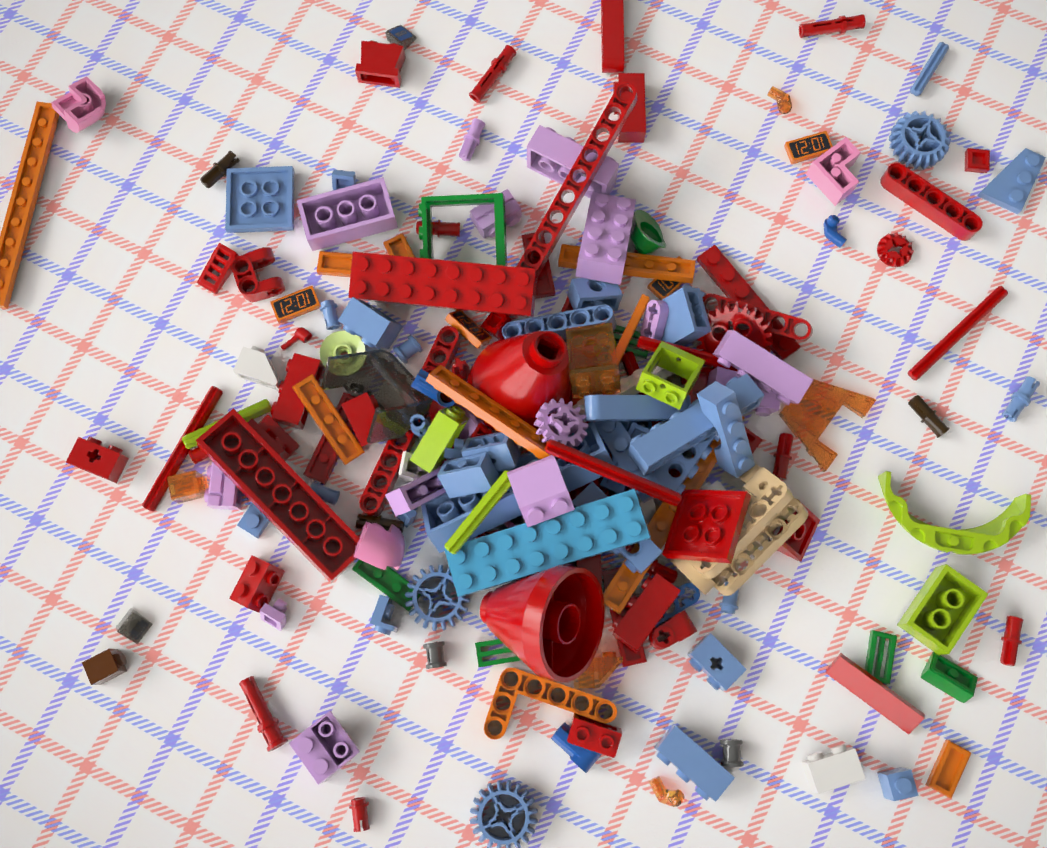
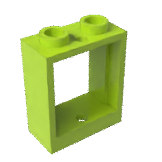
(666, 358)
(440, 435)

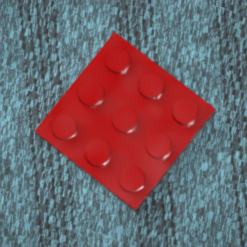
(707, 525)

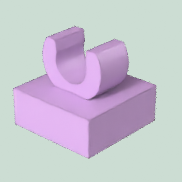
(274, 615)

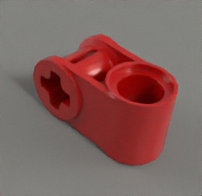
(675, 629)

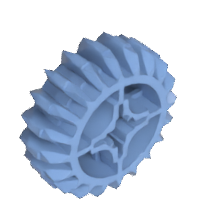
(933, 140)
(457, 606)
(492, 822)

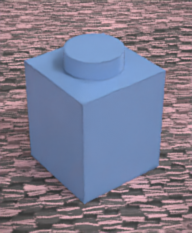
(897, 784)

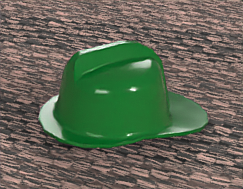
(647, 233)

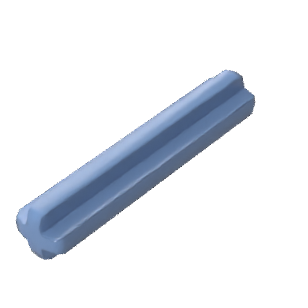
(929, 69)

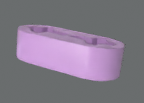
(654, 320)

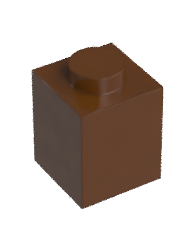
(105, 666)

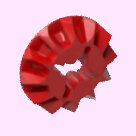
(893, 258)

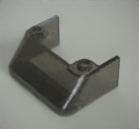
(390, 383)

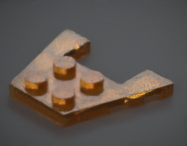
(816, 411)

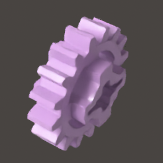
(561, 423)

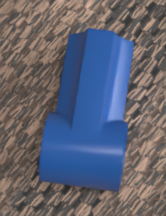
(427, 389)
(580, 756)

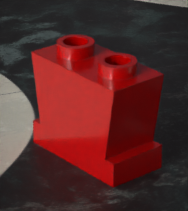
(380, 64)

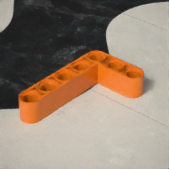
(544, 695)

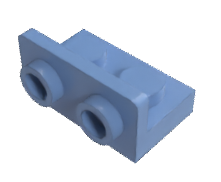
(383, 610)

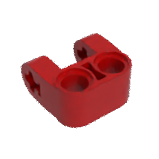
(255, 260)

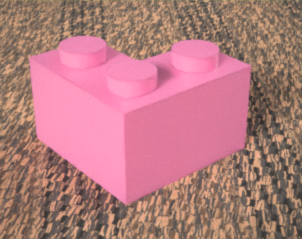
(831, 171)

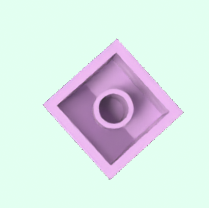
(540, 491)

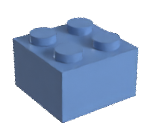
(370, 323)

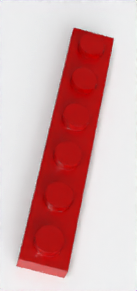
(736, 288)

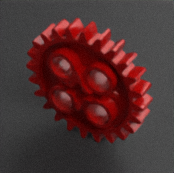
(756, 332)

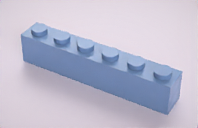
(686, 428)

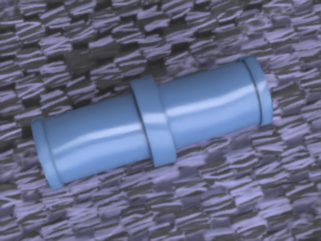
(1020, 399)

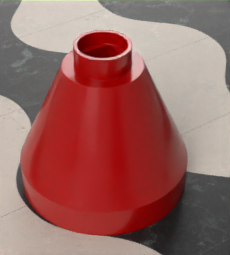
(524, 373)
(549, 620)

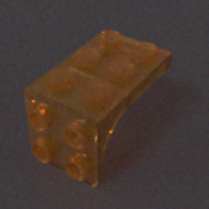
(593, 360)

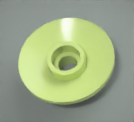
(338, 343)

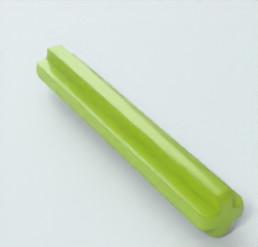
(252, 411)
(478, 514)

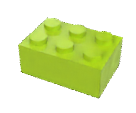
(942, 609)

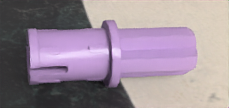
(471, 139)

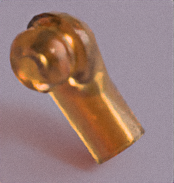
(783, 100)
(664, 795)

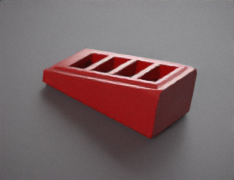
(212, 264)

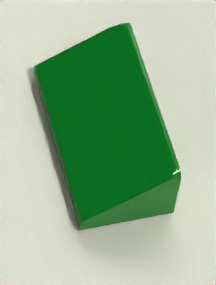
(949, 678)

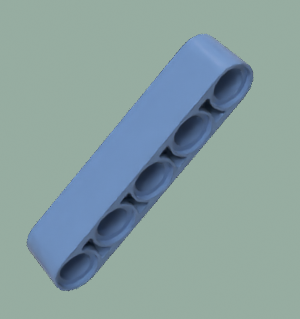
(567, 319)
(628, 408)

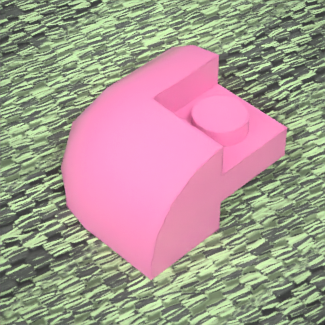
(82, 105)
(380, 546)

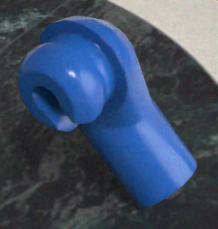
(831, 231)

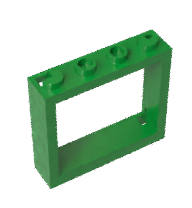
(426, 229)

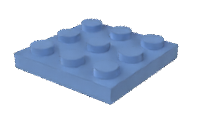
(259, 199)

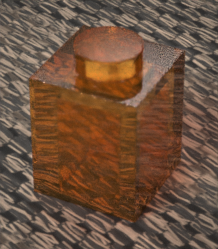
(187, 486)

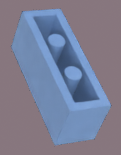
(693, 764)

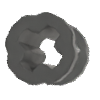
(435, 655)
(731, 753)

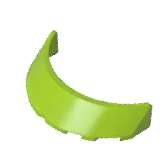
(962, 541)

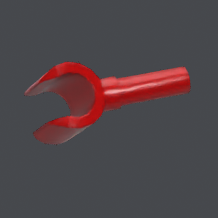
(300, 334)

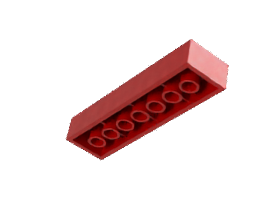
(443, 284)
(280, 494)

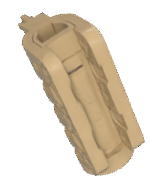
(768, 508)

